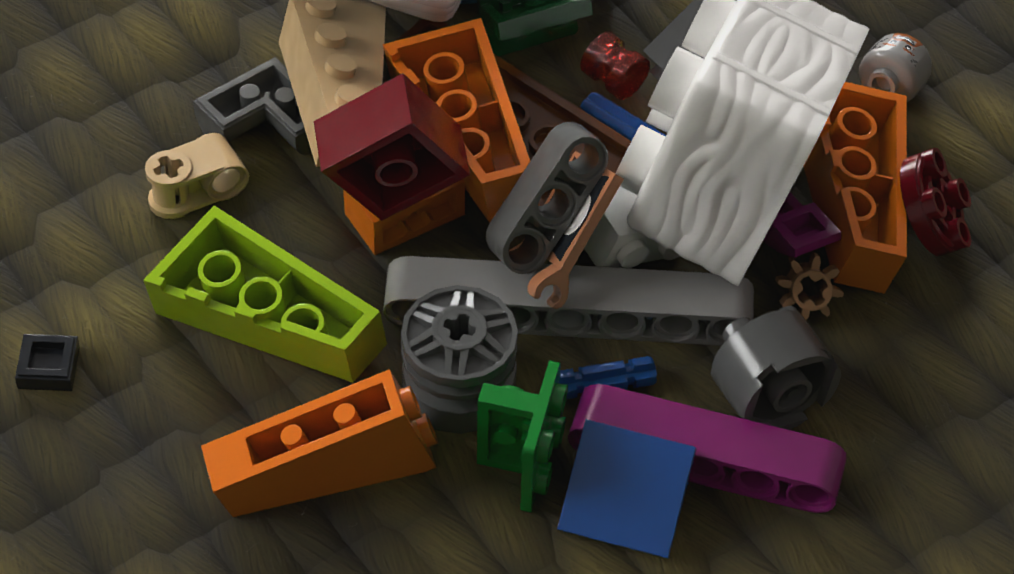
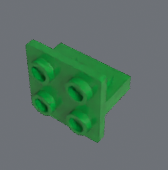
(521, 431)

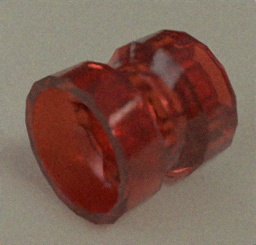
(613, 64)

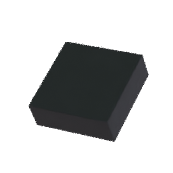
(47, 362)

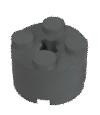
(774, 368)

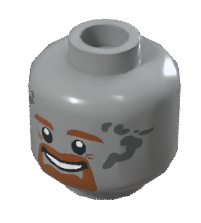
(896, 65)

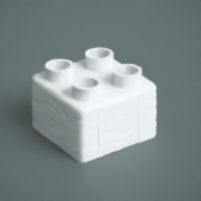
(735, 126)

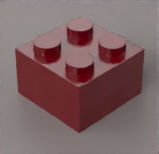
(391, 147)

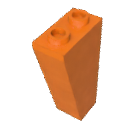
(323, 447)

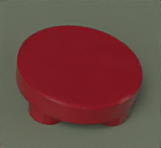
(935, 202)

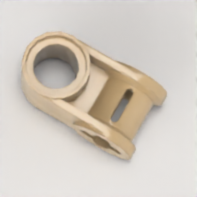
(197, 172)

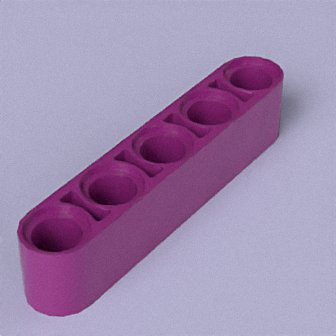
(730, 450)

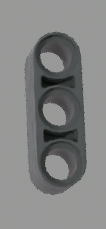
(546, 223)

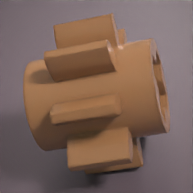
(825, 288)

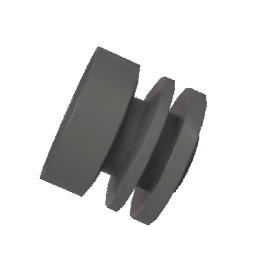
(452, 347)

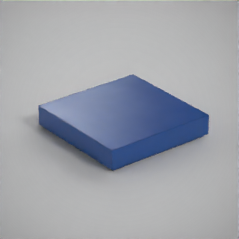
(627, 488)

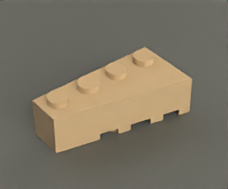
(331, 55)

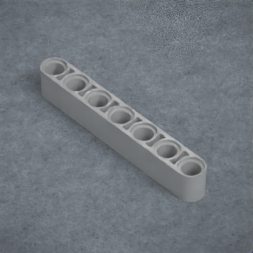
(599, 300)

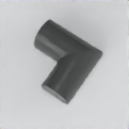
(252, 100)

